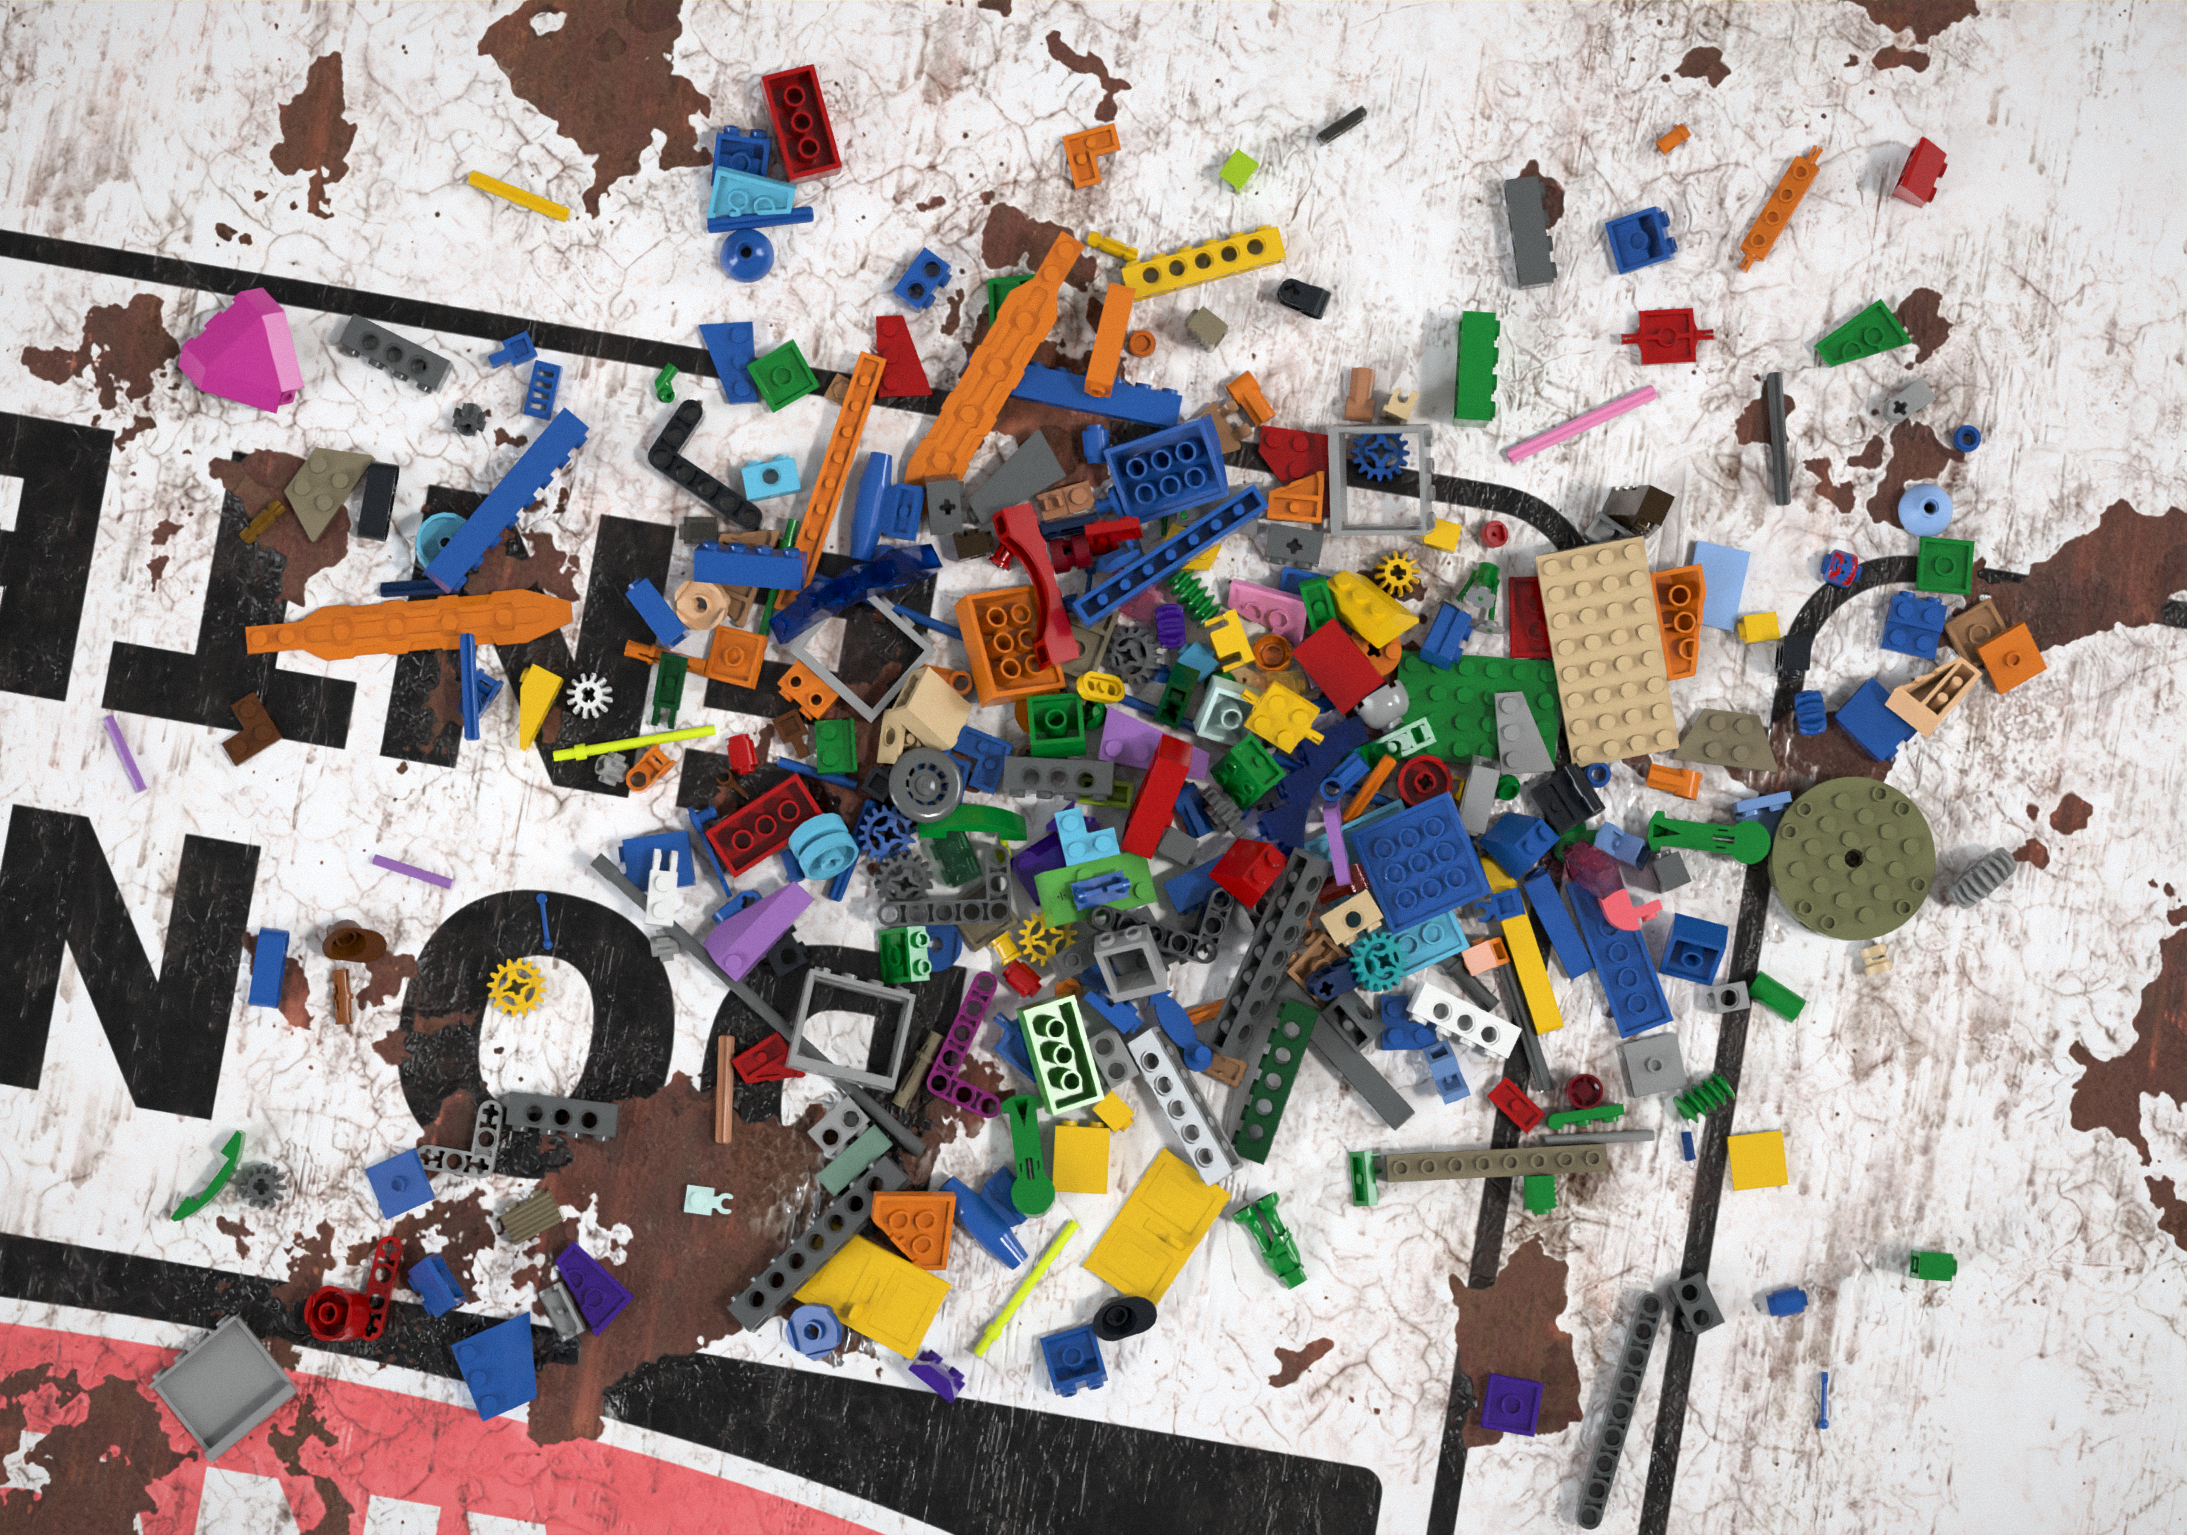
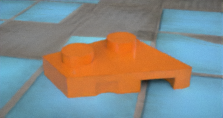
(1298, 501)

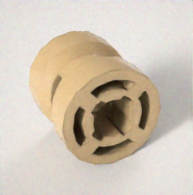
(1878, 965)

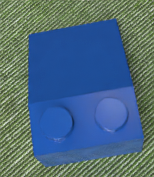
(436, 1285)

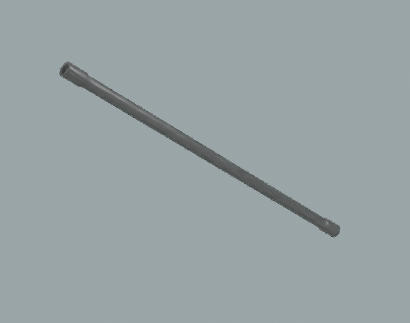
(903, 1135)

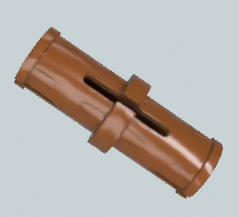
(342, 997)

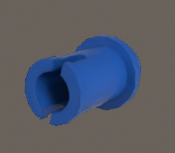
(792, 866)

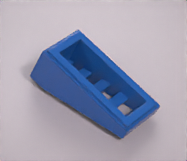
(555, 382)

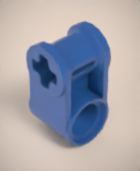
(485, 694)
(735, 906)

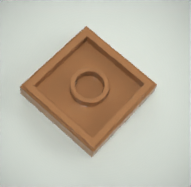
(1973, 629)

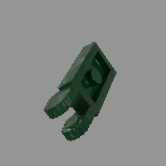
(669, 687)

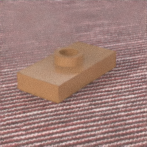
(1226, 1069)

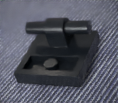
(1567, 799)

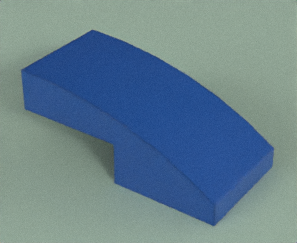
(1116, 560)

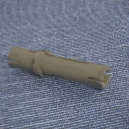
(918, 1070)

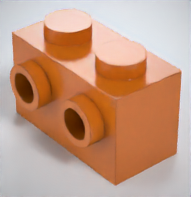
(808, 690)

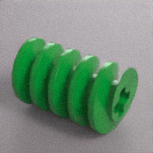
(1193, 596)
(1703, 1097)

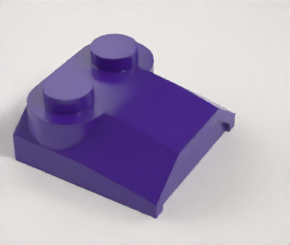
(1038, 858)
(937, 1376)

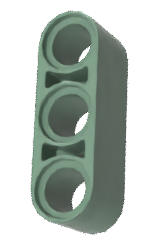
(854, 1160)

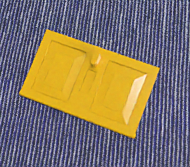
(1157, 1229)
(878, 1294)

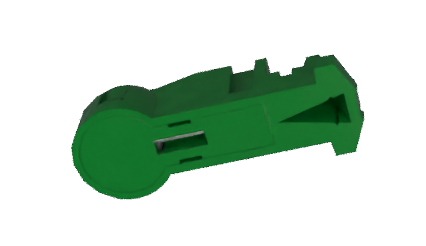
(1744, 842)
(1032, 1190)

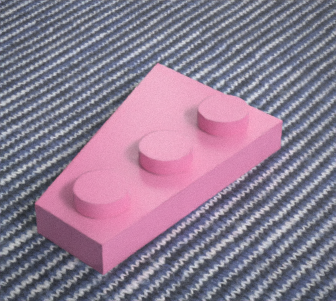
(1271, 607)

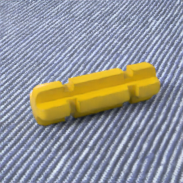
(1112, 246)

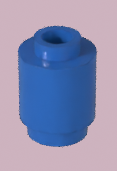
(1094, 442)
(1787, 1301)

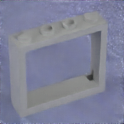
(1338, 480)
(903, 623)
(871, 988)

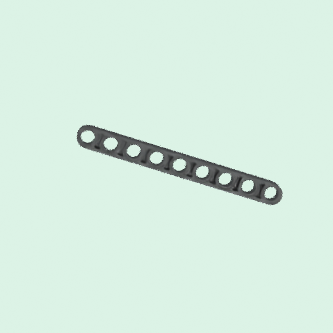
(1620, 1424)

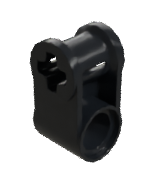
(1307, 299)

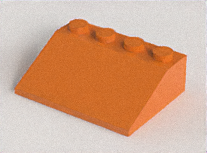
(998, 643)

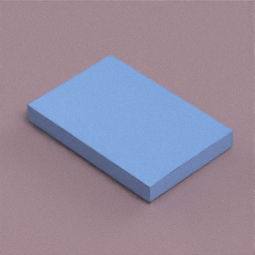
(1724, 579)

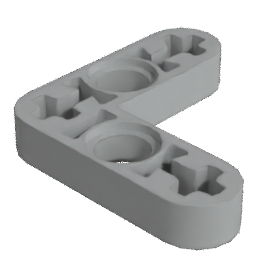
(477, 1151)

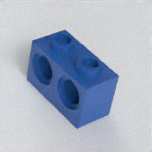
(916, 277)

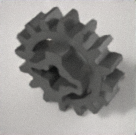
(1137, 653)
(1223, 811)
(893, 876)

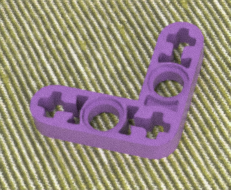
(1333, 823)

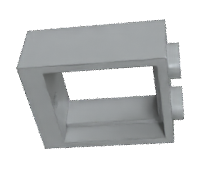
(1479, 793)
(1133, 984)

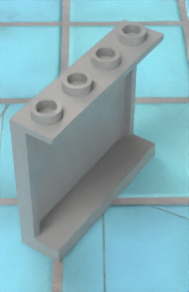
(224, 1386)

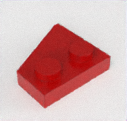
(765, 1061)

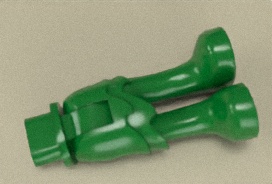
(1281, 1252)

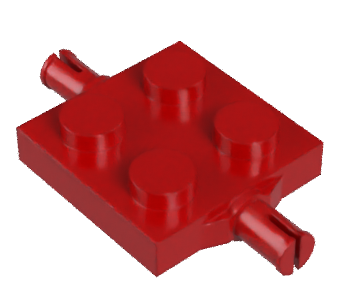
(1667, 337)

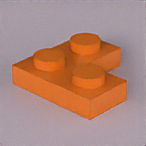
(1083, 148)

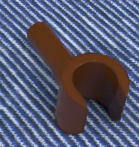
(734, 785)

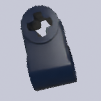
(1333, 979)

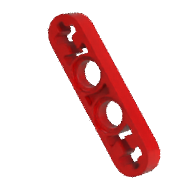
(385, 1289)

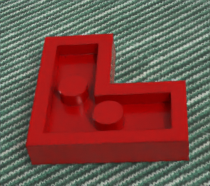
(1105, 536)

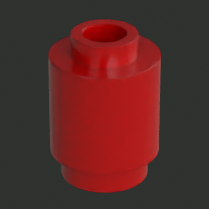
(742, 754)
(1022, 979)

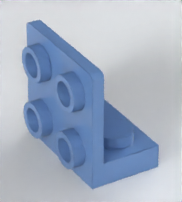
(1762, 809)

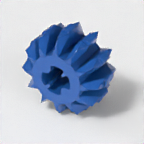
(1810, 712)

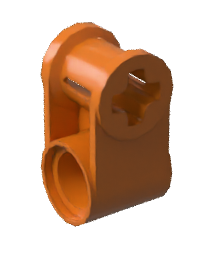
(650, 768)

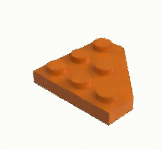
(917, 1224)

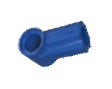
(1345, 775)
(1191, 809)

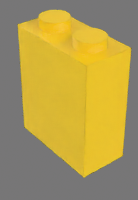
(1081, 1158)

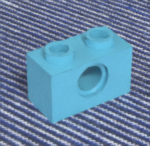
(787, 482)

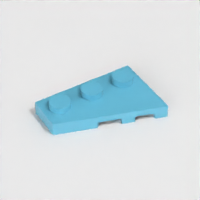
(747, 193)

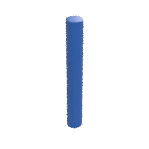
(812, 771)

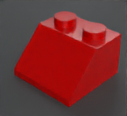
(1920, 173)
(1249, 869)

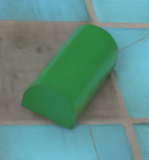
(1776, 996)

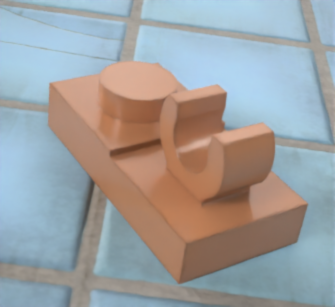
(1066, 501)

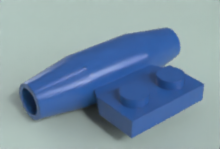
(883, 508)
(990, 1215)

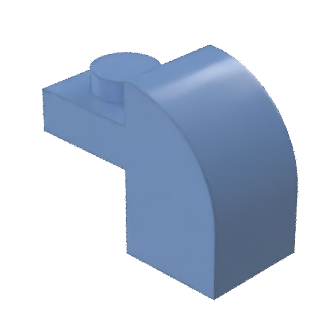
(1622, 846)
(1445, 1072)

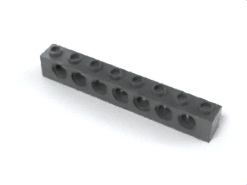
(1268, 953)
(814, 1260)

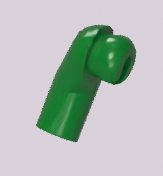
(663, 384)

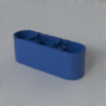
(269, 967)

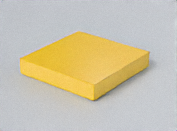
(1757, 1160)

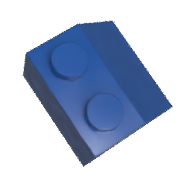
(1518, 842)
(1693, 949)

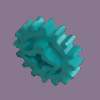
(1389, 957)

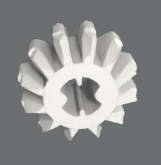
(598, 694)

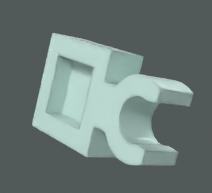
(702, 1200)

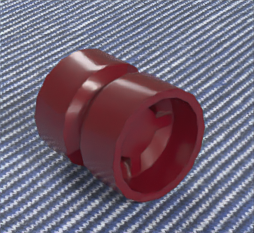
(1079, 549)
(1583, 1091)

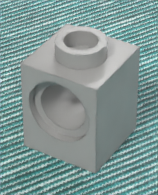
(1740, 993)

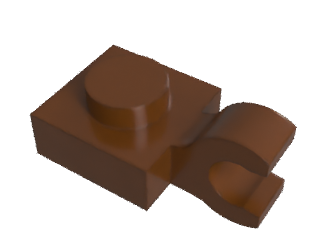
(792, 729)

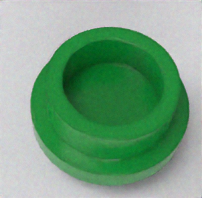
(1507, 787)

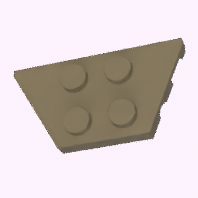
(324, 487)
(1091, 649)
(1728, 741)

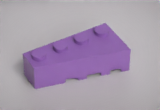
(1133, 744)

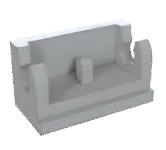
(562, 1311)

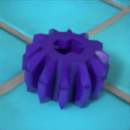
(1170, 626)

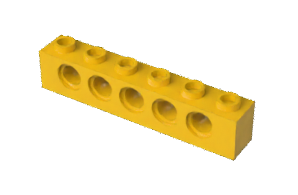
(1271, 254)

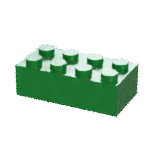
(1475, 369)

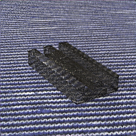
(1341, 126)

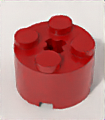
(1414, 770)
(337, 1313)

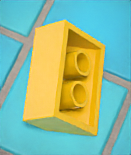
(1369, 608)

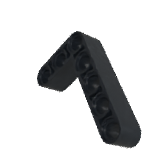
(697, 475)
(1166, 933)

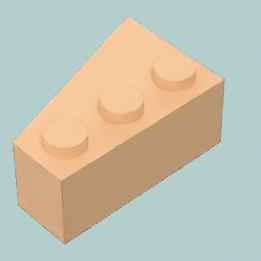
(1933, 696)

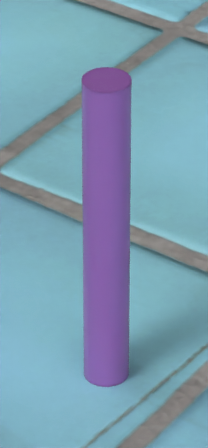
(125, 754)
(412, 871)

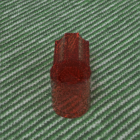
(1331, 891)

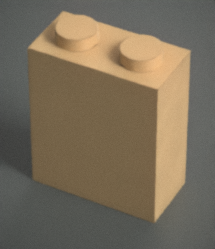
(931, 709)

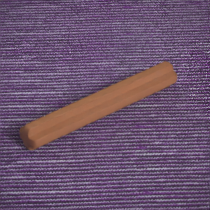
(724, 1095)

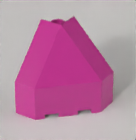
(246, 354)

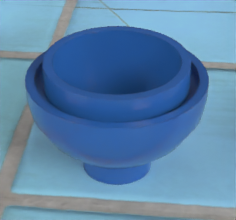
(750, 268)

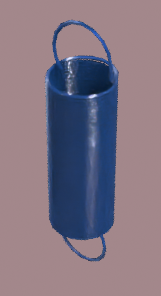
(1688, 1146)

